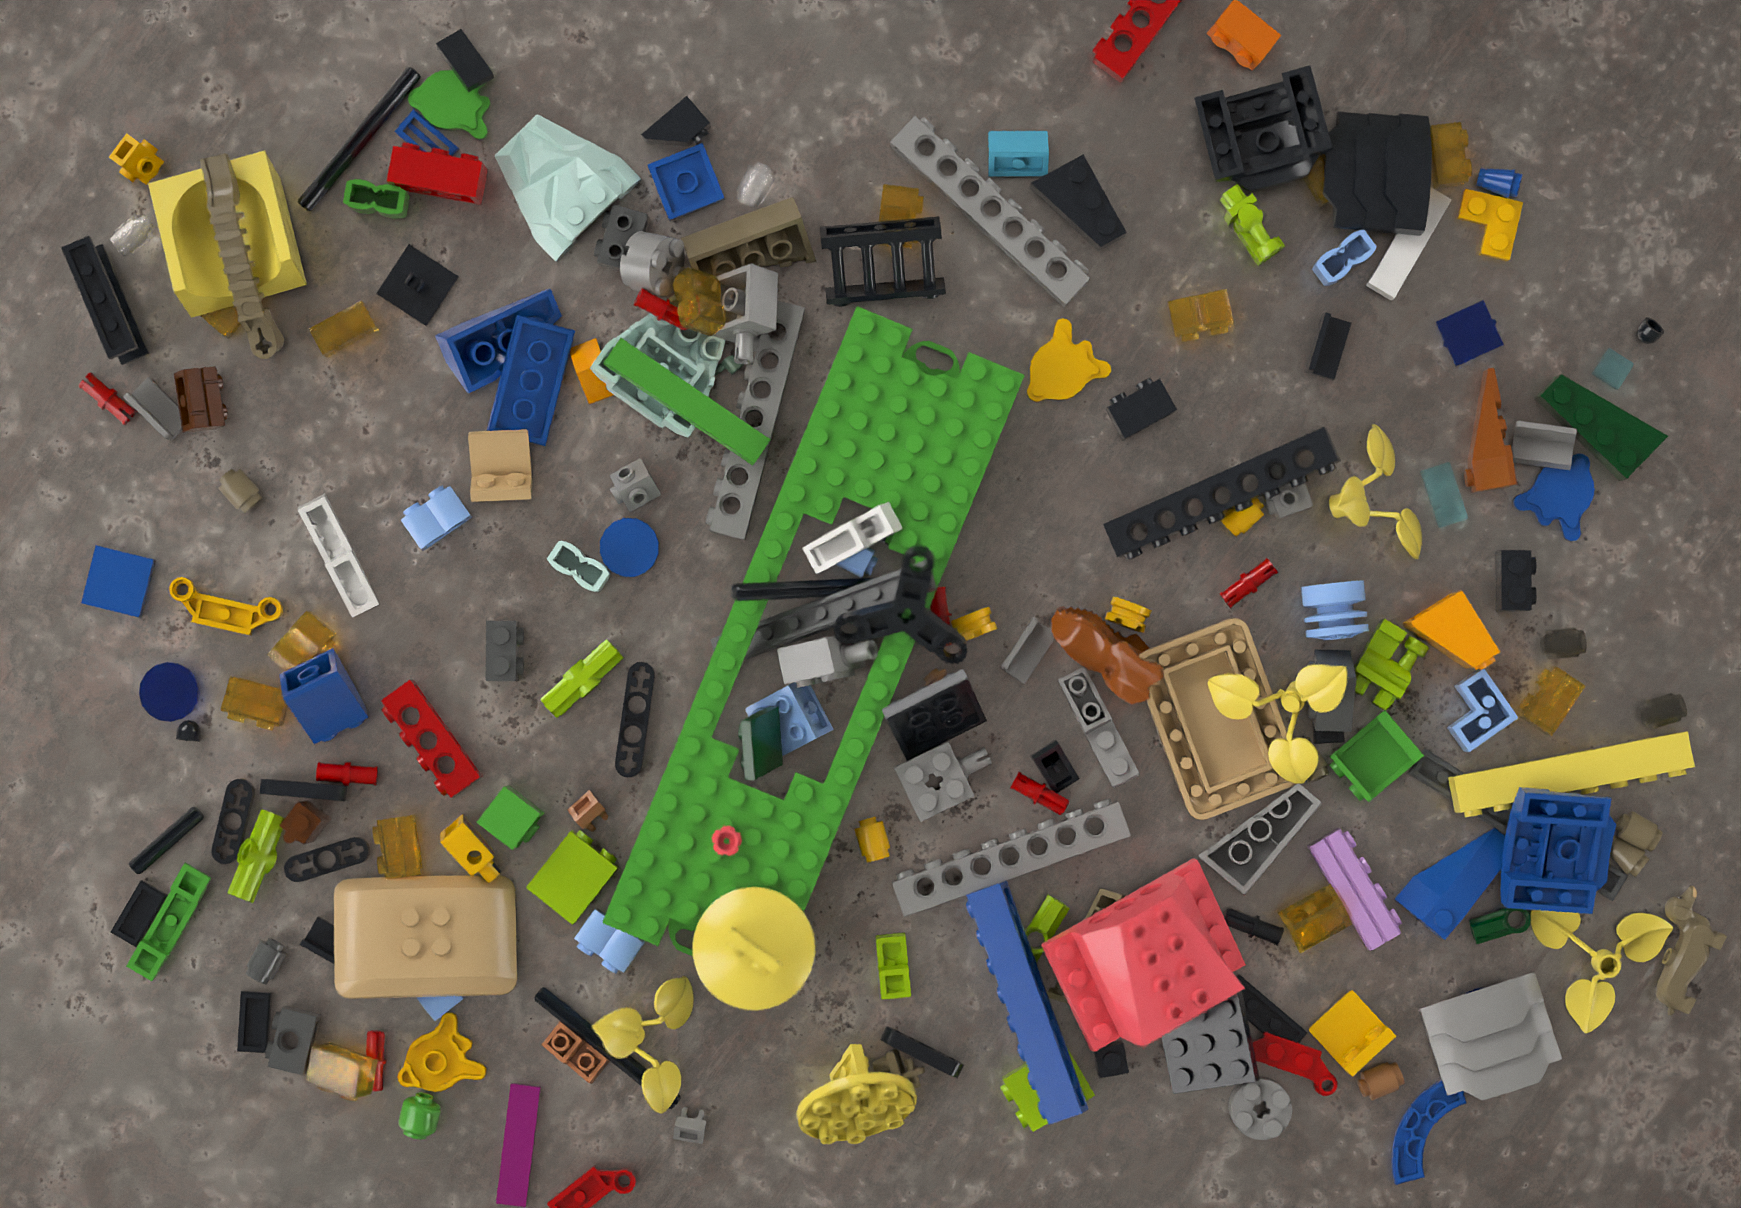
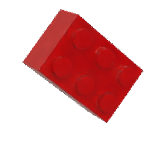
(437, 173)

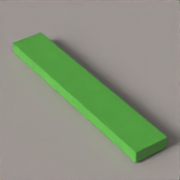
(686, 401)

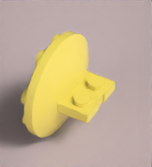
(753, 948)
(856, 1102)

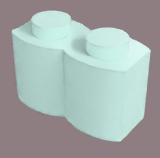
(585, 570)

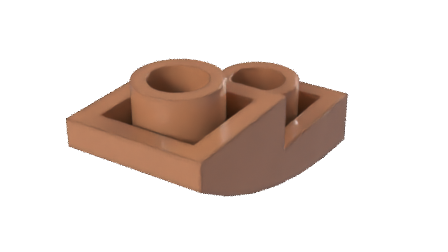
(575, 1053)

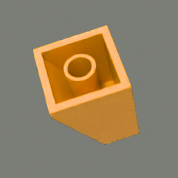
(1455, 631)

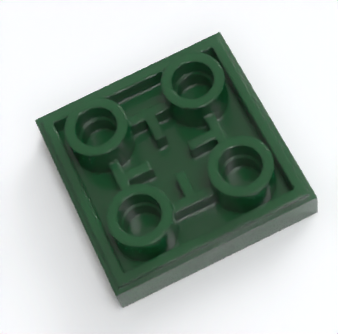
(761, 743)

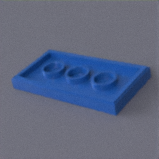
(531, 378)

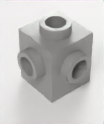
(634, 485)

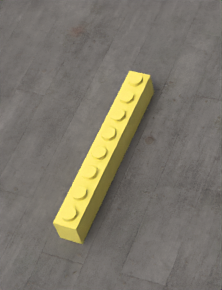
(1573, 772)

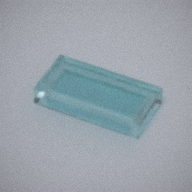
(1443, 495)

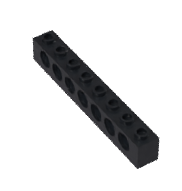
(1121, 529)

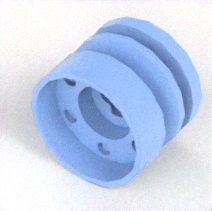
(1334, 609)

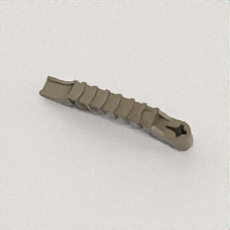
(221, 201)

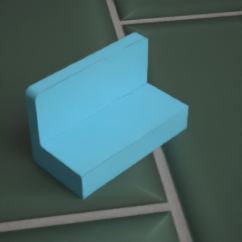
(1018, 153)

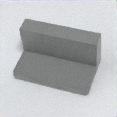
(156, 408)
(1543, 445)
(1028, 651)

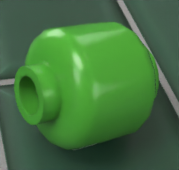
(419, 1116)

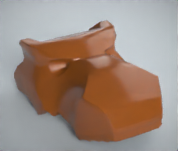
(1102, 650)

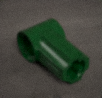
(1496, 925)

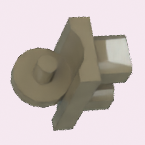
(893, 1064)

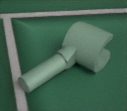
(729, 364)

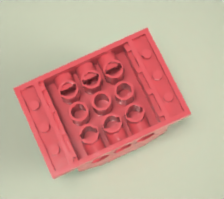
(1147, 960)

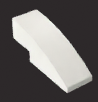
(852, 537)

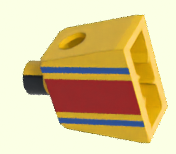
(463, 838)

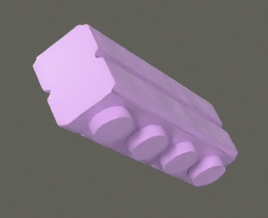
(1353, 886)

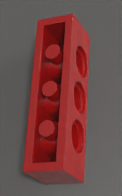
(1120, 63)
(394, 709)

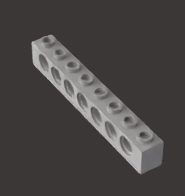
(920, 131)
(737, 524)
(1113, 830)

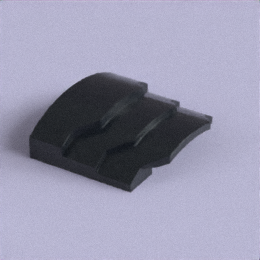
(1265, 132)
(1379, 172)

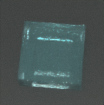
(1612, 368)

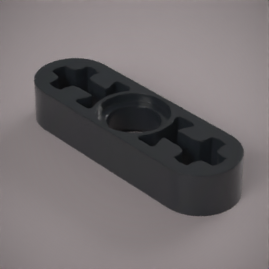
(303, 789)
(244, 815)
(308, 873)
(922, 1052)

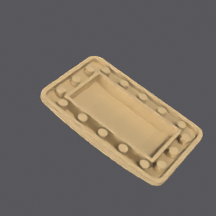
(1214, 757)
(424, 937)

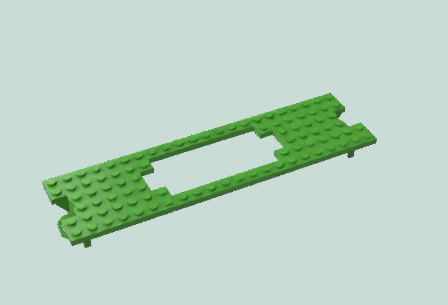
(875, 437)

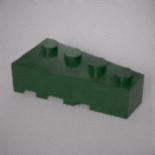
(1602, 428)

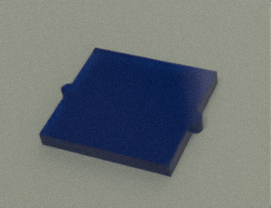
(1469, 333)

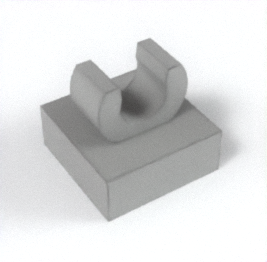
(689, 1128)

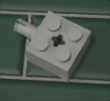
(749, 307)
(823, 660)
(943, 763)

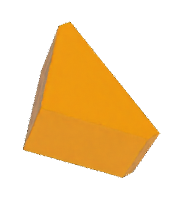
(582, 358)

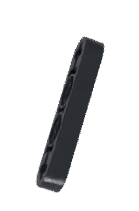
(632, 719)

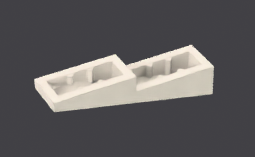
(1405, 251)
(338, 555)

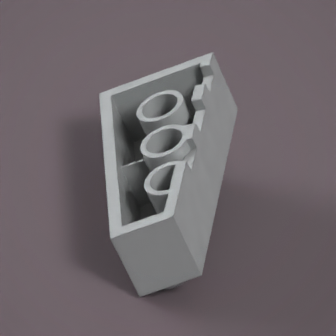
(1257, 843)

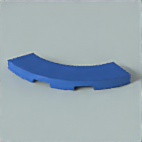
(1415, 1127)

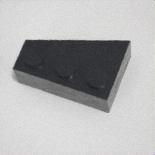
(1081, 202)

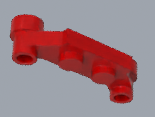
(1294, 1059)
(592, 1187)

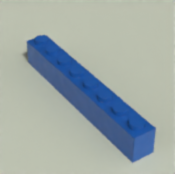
(1026, 1002)

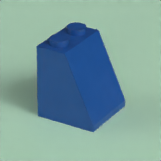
(323, 696)

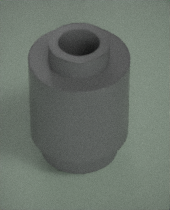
(266, 960)

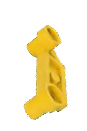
(223, 612)

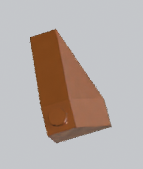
(1489, 460)

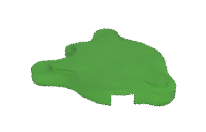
(449, 105)

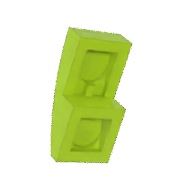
(893, 966)

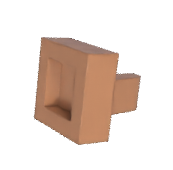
(586, 810)

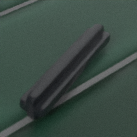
(166, 840)

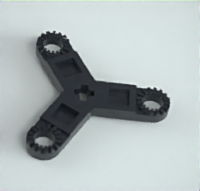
(888, 616)

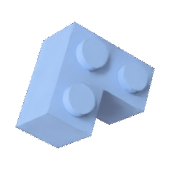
(1488, 711)

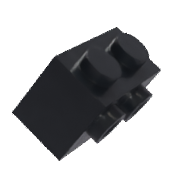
(1141, 408)
(1514, 580)

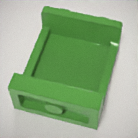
(1375, 757)

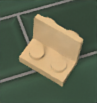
(500, 465)

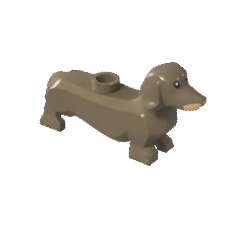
(1688, 954)

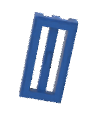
(407, 123)

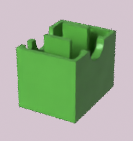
(511, 818)

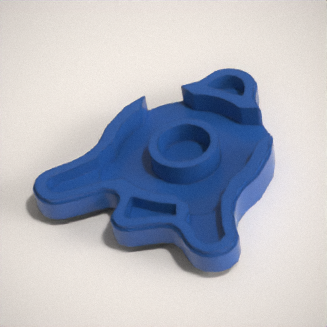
(1560, 496)

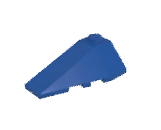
(479, 346)
(1453, 885)

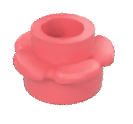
(718, 839)

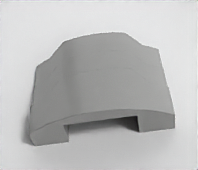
(1492, 1038)

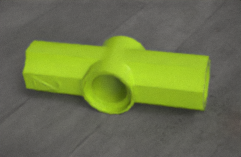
(582, 678)
(256, 856)
(1047, 921)

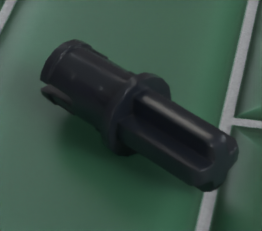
(1254, 926)

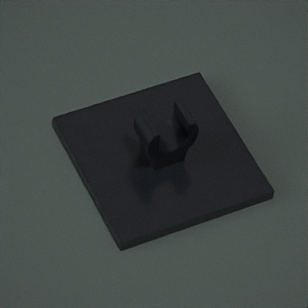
(417, 285)

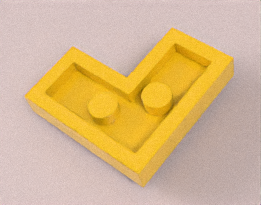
(1499, 217)

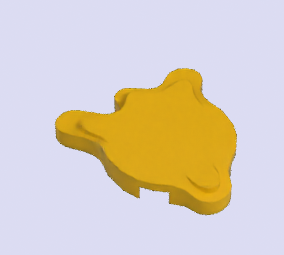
(1063, 368)
(439, 1058)

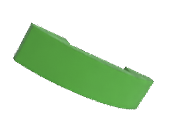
(170, 922)

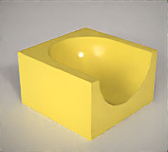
(190, 240)

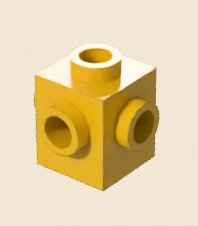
(136, 159)

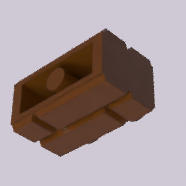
(200, 399)

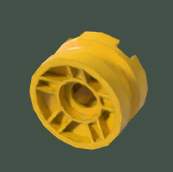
(1128, 614)
(974, 624)

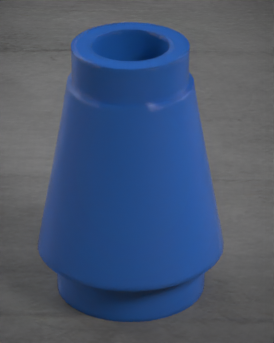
(1500, 181)

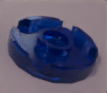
(169, 691)

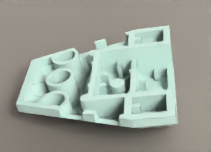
(561, 182)
(682, 352)

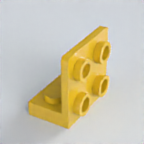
(1351, 1033)

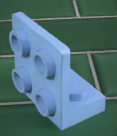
(799, 713)

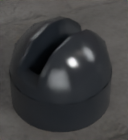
(1649, 331)
(188, 731)

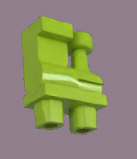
(1249, 226)
(1381, 671)

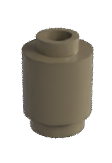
(239, 490)
(1638, 831)

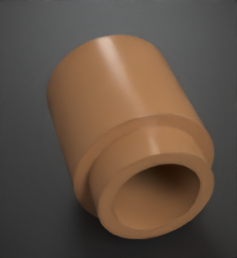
(1380, 1080)

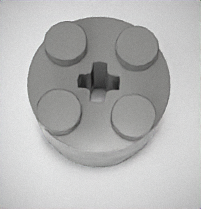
(652, 263)
(1269, 1122)

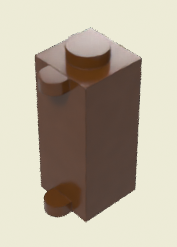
(304, 823)

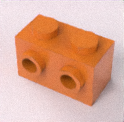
(1243, 34)

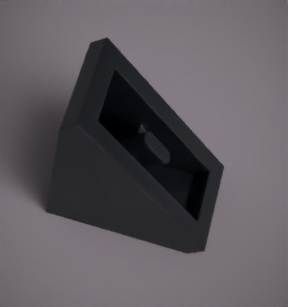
(1054, 766)

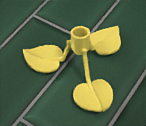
(1353, 502)
(1316, 683)
(1589, 1001)
(623, 1032)

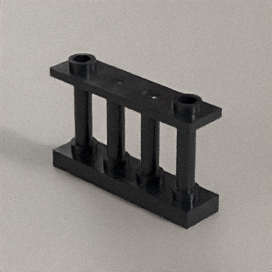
(895, 234)
(105, 300)

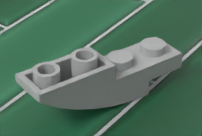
(1098, 727)

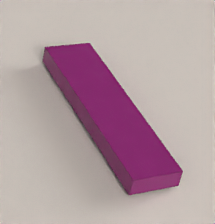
(518, 1145)

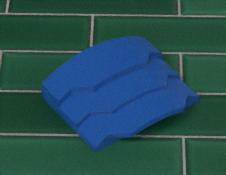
(1556, 851)

